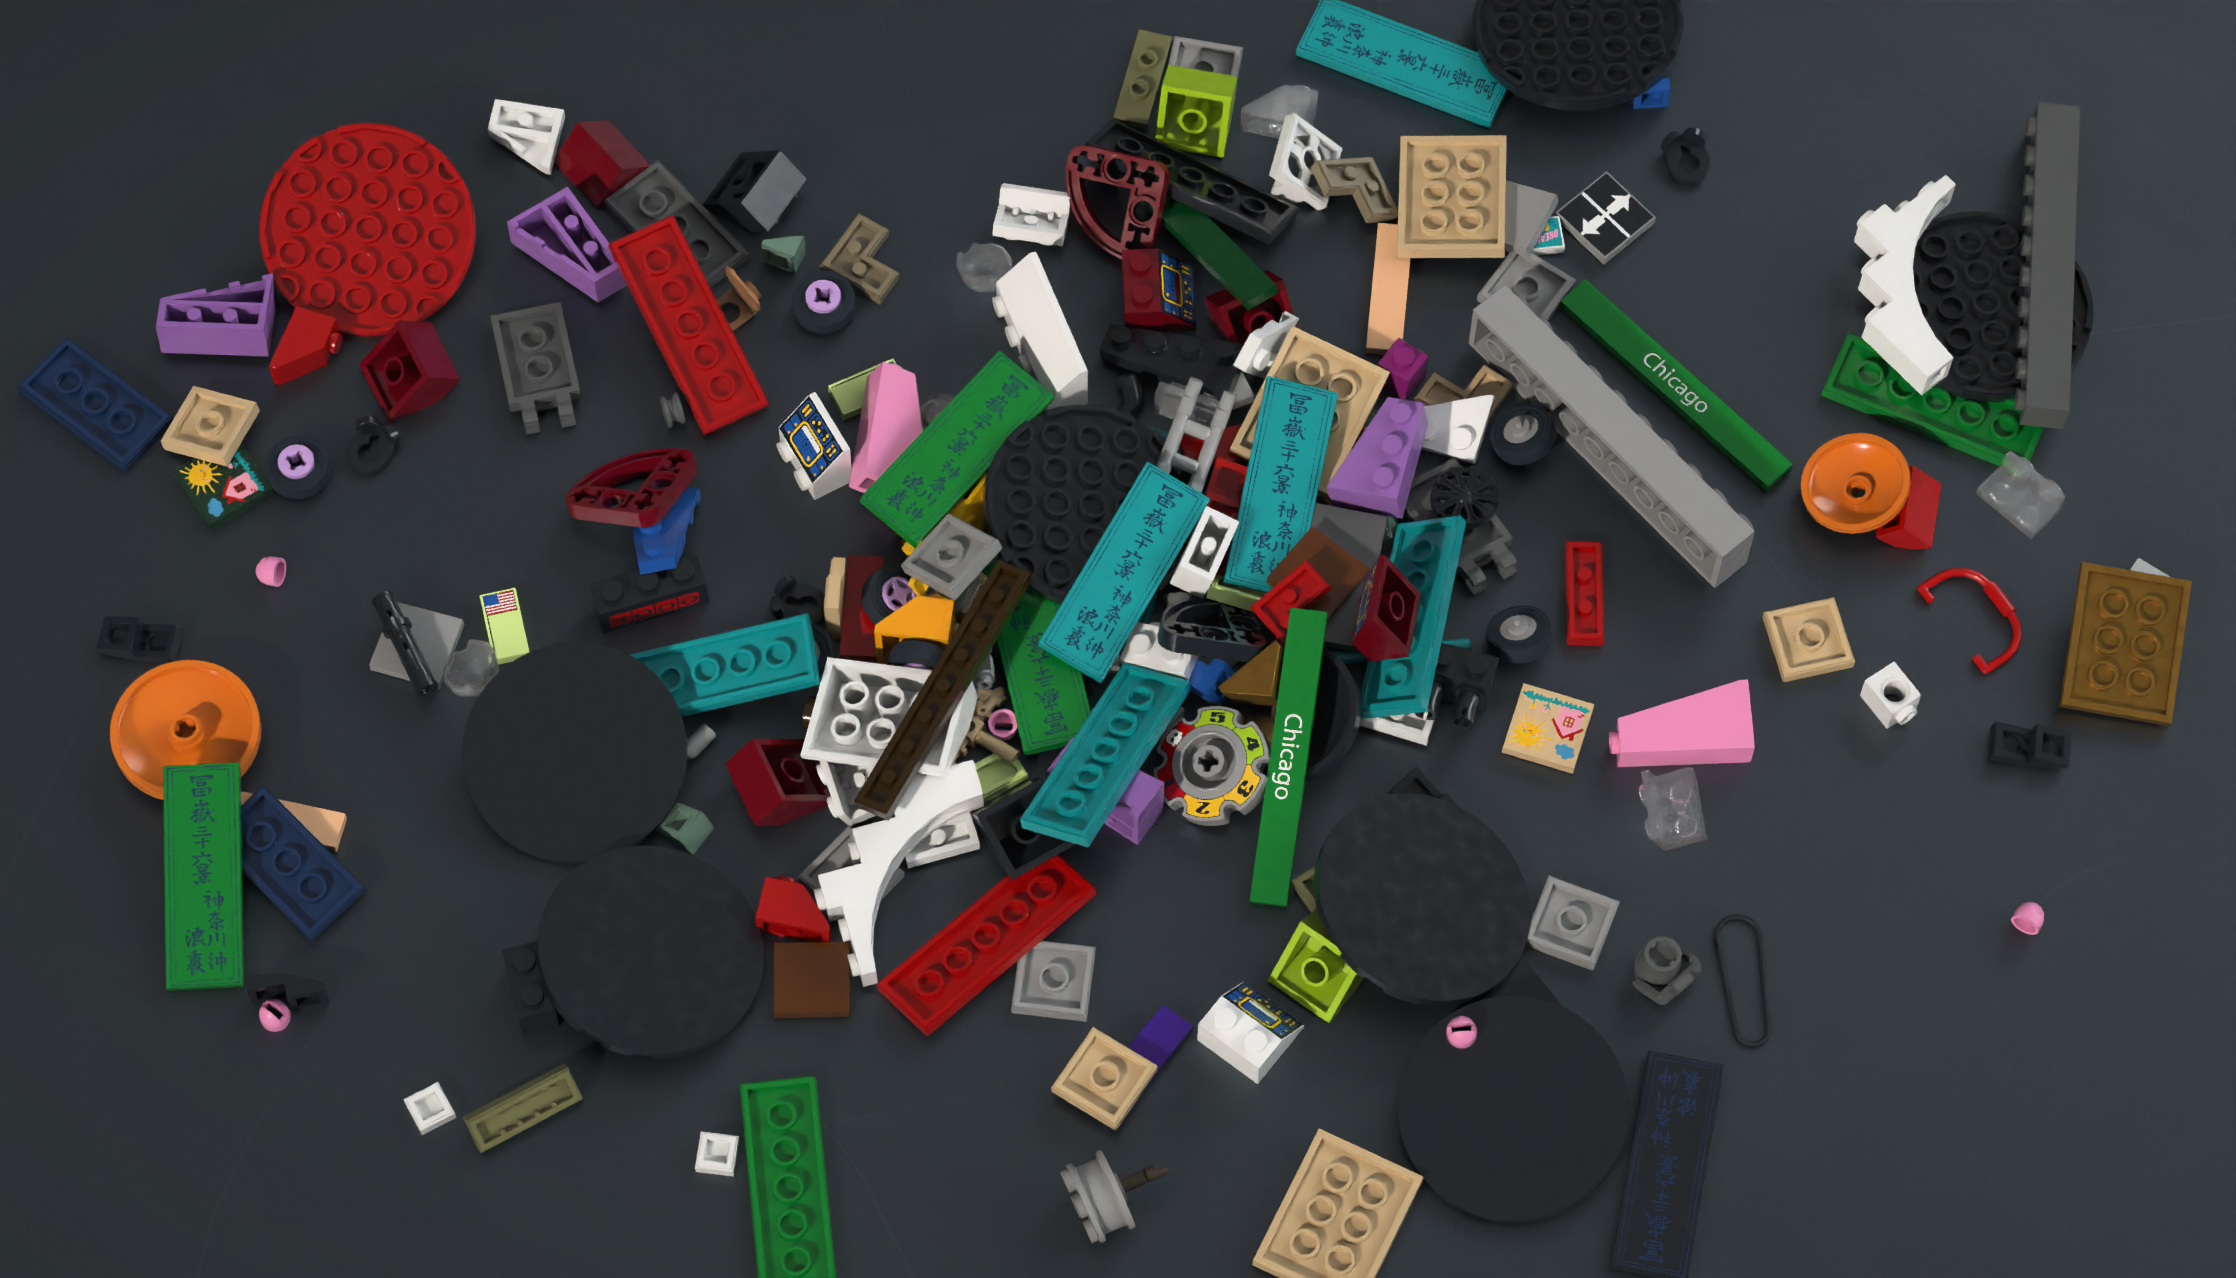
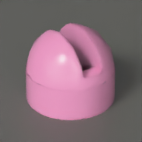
(271, 571)
(1006, 719)
(2028, 918)
(269, 1020)
(1461, 1039)

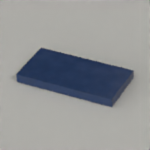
(95, 404)
(294, 866)

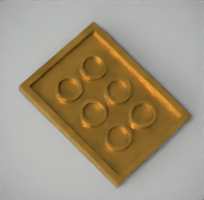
(2125, 644)

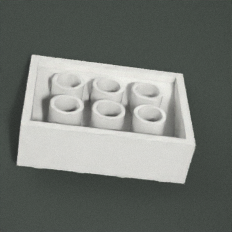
(863, 707)

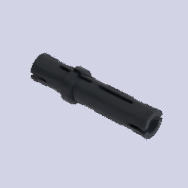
(386, 608)

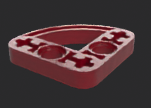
(1139, 192)
(593, 495)

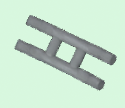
(1211, 435)

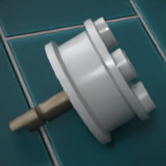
(1103, 1195)

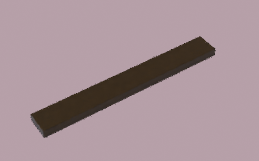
(943, 690)

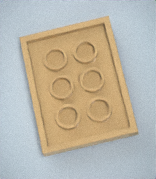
(1452, 197)
(1327, 367)
(1338, 1213)

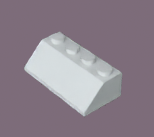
(1041, 332)

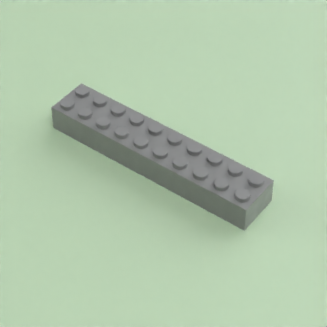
(1612, 436)

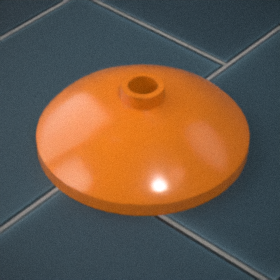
(1851, 466)

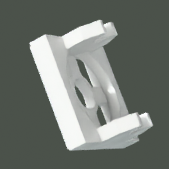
(1307, 139)

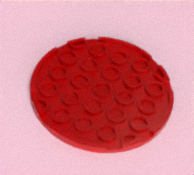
(368, 228)

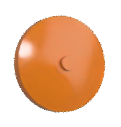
(183, 717)

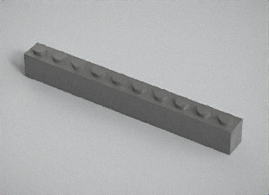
(2049, 266)

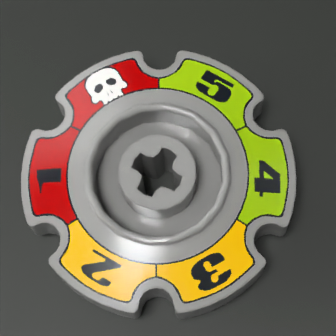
(1197, 745)

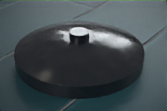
(1335, 716)

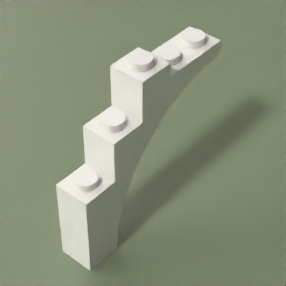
(1897, 322)
(880, 849)

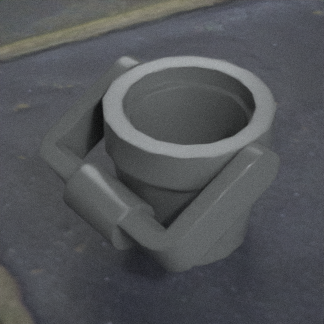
(1660, 969)

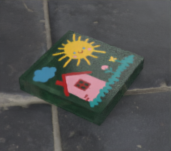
(222, 490)

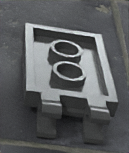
(537, 363)
(1479, 544)

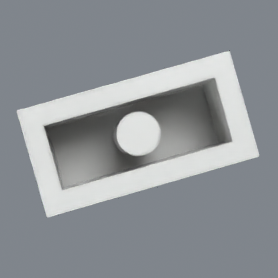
(1204, 552)

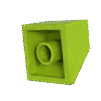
(1196, 110)
(1314, 971)

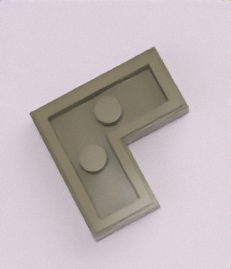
(1362, 180)
(855, 262)

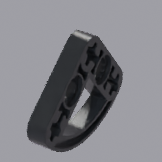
(1235, 638)

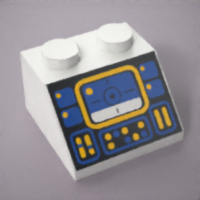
(815, 448)
(1248, 1031)

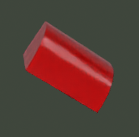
(1916, 521)

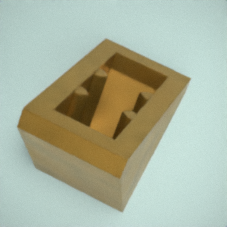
(1258, 679)

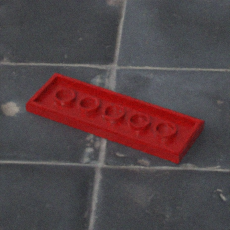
(688, 325)
(984, 942)

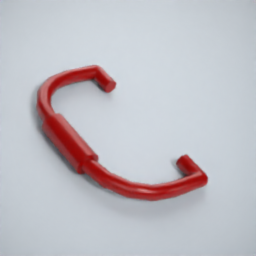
(1996, 596)

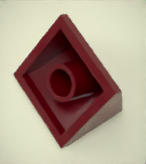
(598, 160)

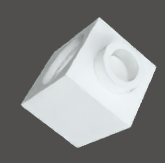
(1891, 681)

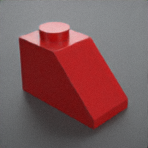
(305, 345)
(790, 912)

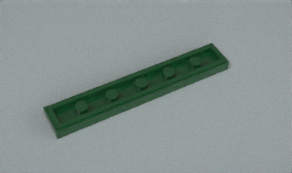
(1217, 253)

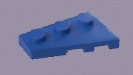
(663, 543)

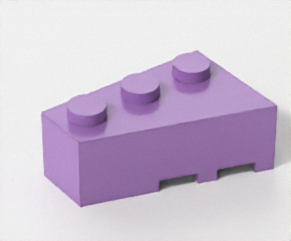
(568, 244)
(219, 321)
(1382, 462)
(1137, 807)

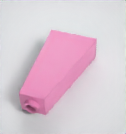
(886, 425)
(1688, 731)

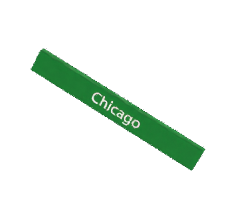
(1676, 385)
(1289, 757)

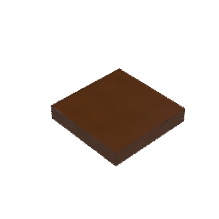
(1331, 561)
(811, 979)

